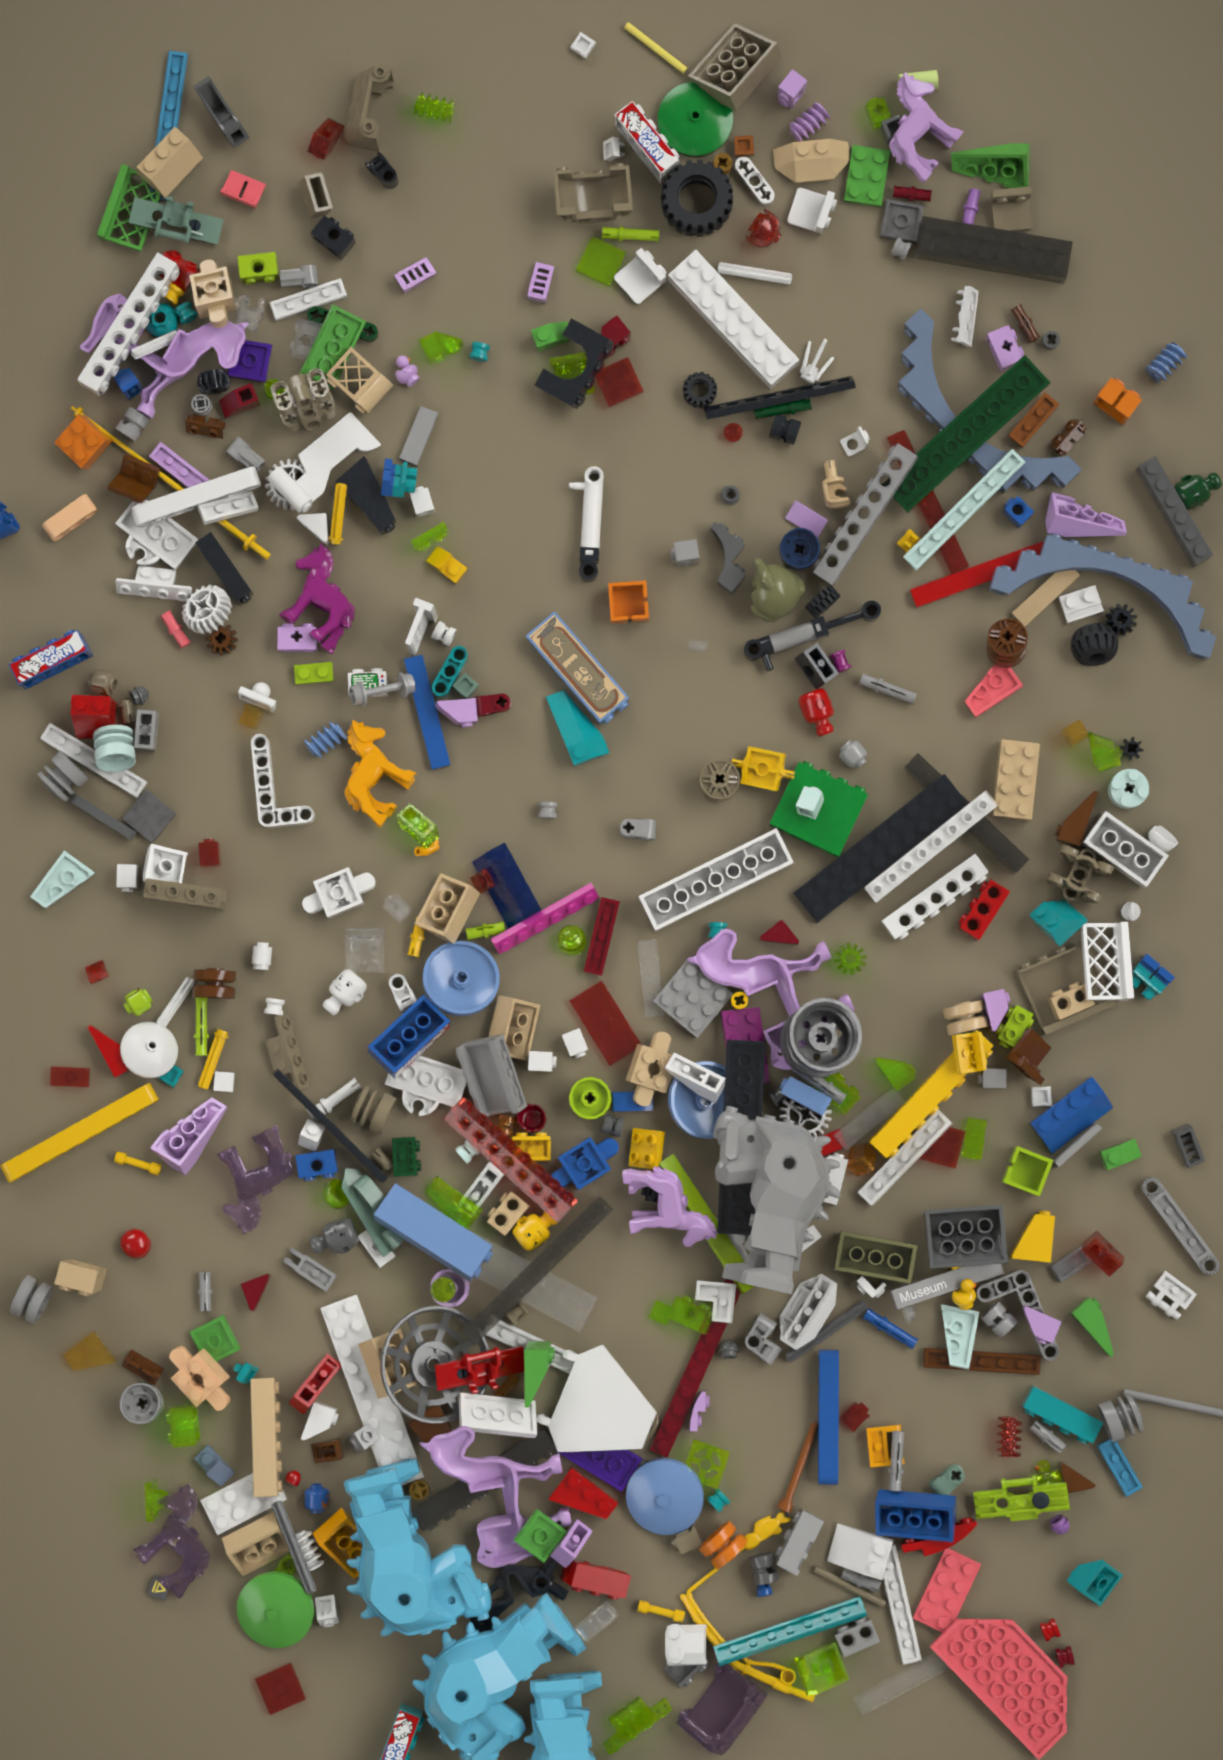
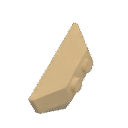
(812, 160)

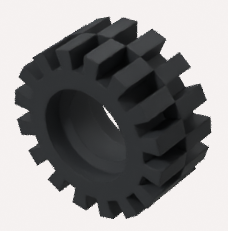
(707, 381)
(822, 601)

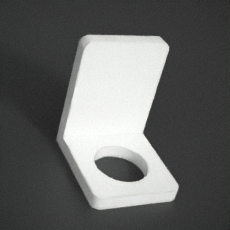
(862, 439)

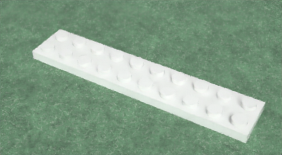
(347, 1329)

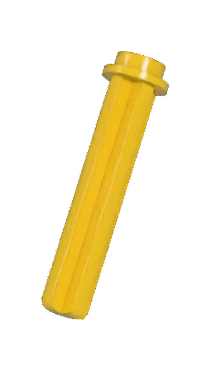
(338, 514)
(212, 1059)

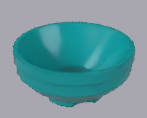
(170, 324)

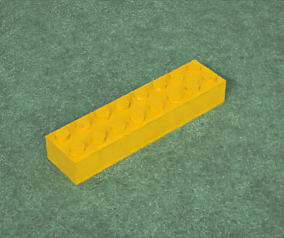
(919, 1105)

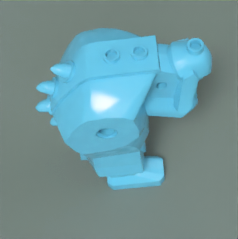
(396, 1565)
(482, 1671)
(559, 1718)

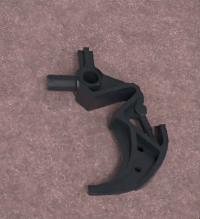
(527, 1576)

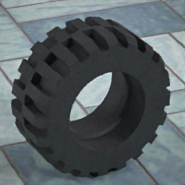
(701, 174)

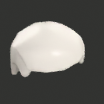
(1162, 838)

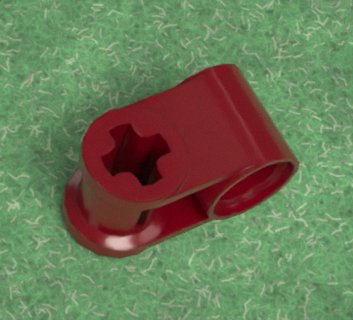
(489, 705)

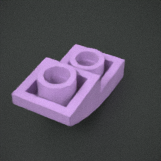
(700, 1406)

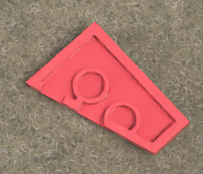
(993, 689)

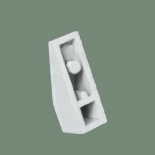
(697, 1078)
(484, 1184)

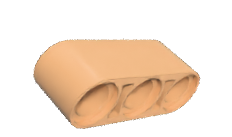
(69, 517)

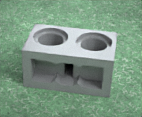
(685, 553)
(859, 1642)

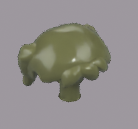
(775, 591)

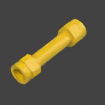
(153, 1168)
(677, 1615)

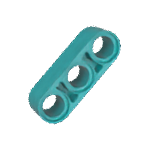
(450, 662)

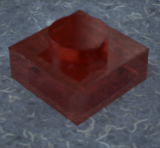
(482, 881)
(96, 971)

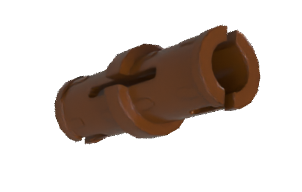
(1025, 323)

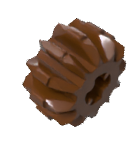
(216, 645)

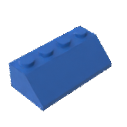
(1071, 1114)
(915, 1515)

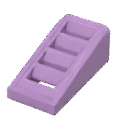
(405, 272)
(536, 296)

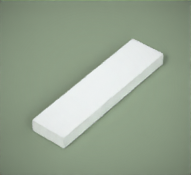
(304, 300)

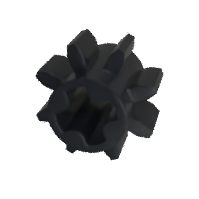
(1131, 743)
(650, 1194)

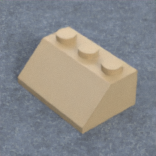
(169, 162)
(447, 908)
(517, 1023)
(255, 1544)

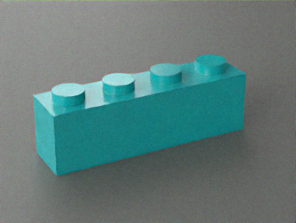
(1062, 1414)

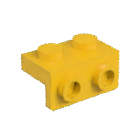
(969, 1052)
(536, 1146)

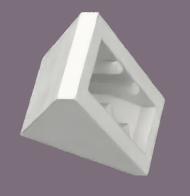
(316, 524)

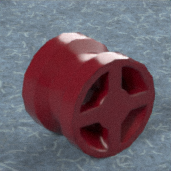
(1064, 1656)

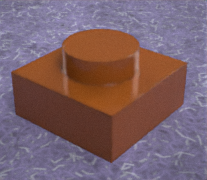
(743, 146)

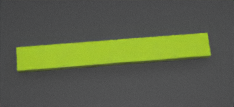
(721, 1244)

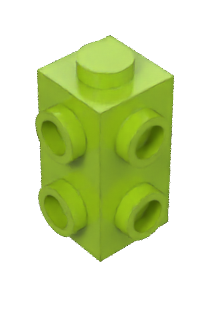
(1017, 1021)

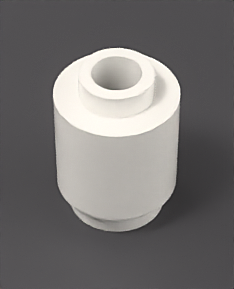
(261, 956)

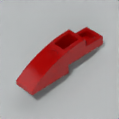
(931, 1547)

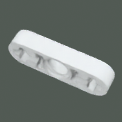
(742, 173)

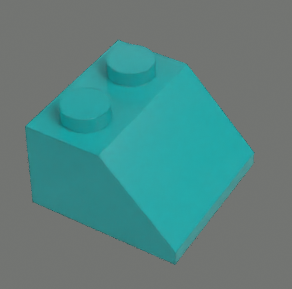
(1058, 920)

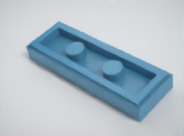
(1119, 1467)

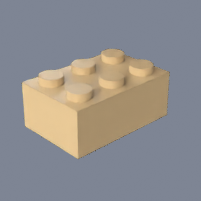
(80, 1276)
(371, 1354)

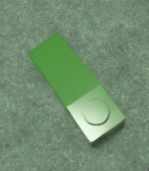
(1093, 1321)

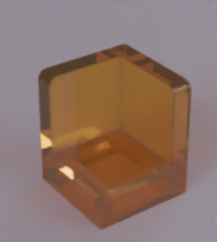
(861, 1159)

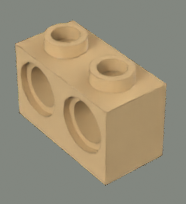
(1071, 1004)
(511, 1215)

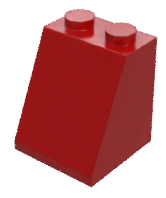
(91, 713)

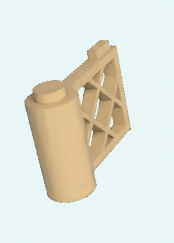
(372, 390)

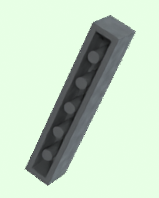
(1174, 511)

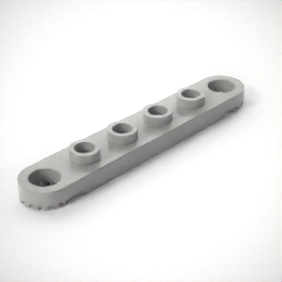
(1180, 1226)

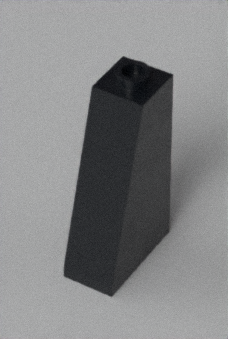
(366, 495)
(224, 568)

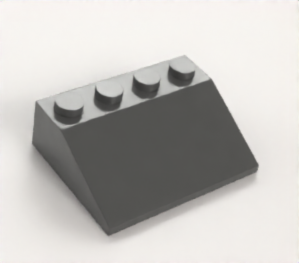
(965, 1236)

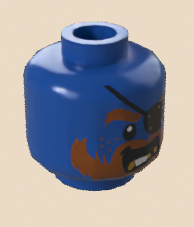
(316, 1498)

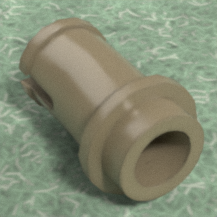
(126, 711)
(382, 1160)

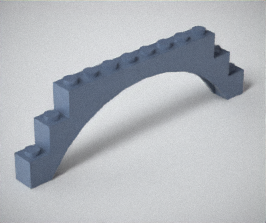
(923, 390)
(1166, 589)

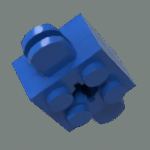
(585, 1162)

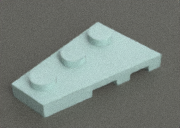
(960, 1334)

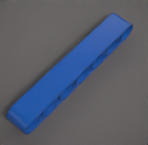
(828, 1417)

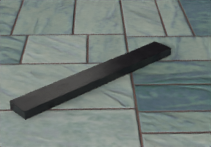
(779, 397)
(296, 1092)

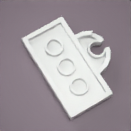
(158, 540)
(430, 1083)

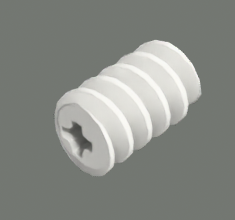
(308, 1550)

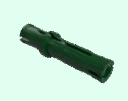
(785, 408)

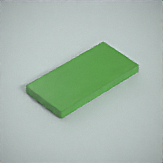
(334, 339)

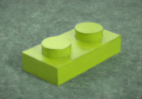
(313, 673)

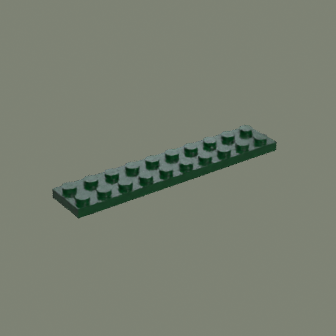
(970, 431)

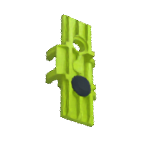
(1023, 1506)

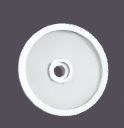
(141, 1058)

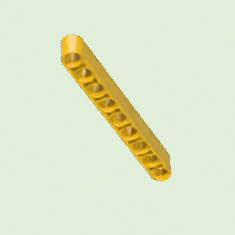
(79, 1132)

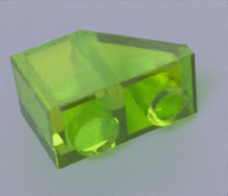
(439, 345)

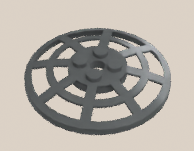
(420, 1359)

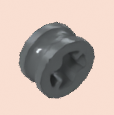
(1045, 339)

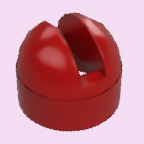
(293, 1477)

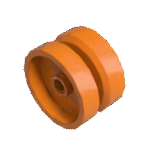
(725, 1547)

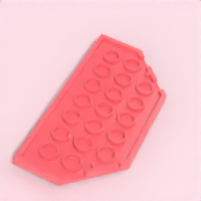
(1009, 1678)

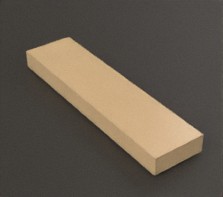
(1044, 596)

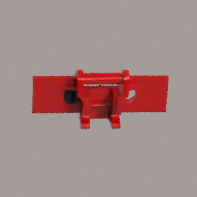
(462, 1372)

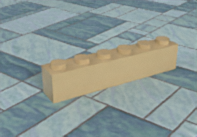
(265, 1437)

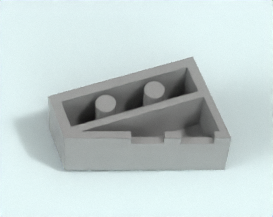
(798, 1541)

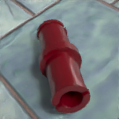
(912, 193)

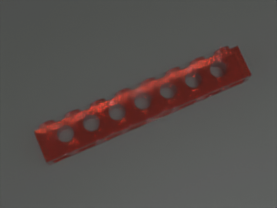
(512, 1169)

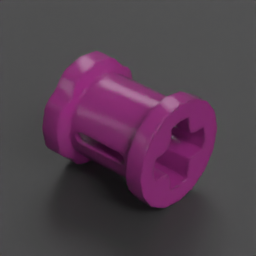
(840, 661)

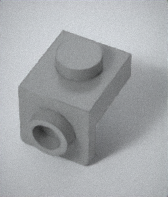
(362, 1438)

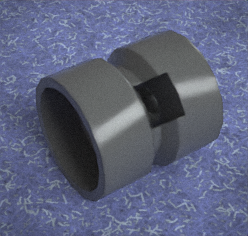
(764, 1569)

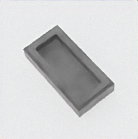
(1070, 1264)

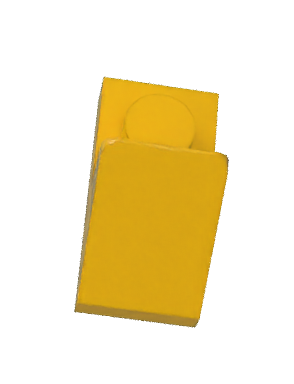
(446, 564)

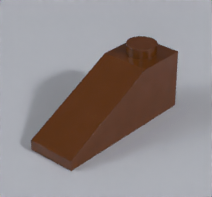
(1074, 826)

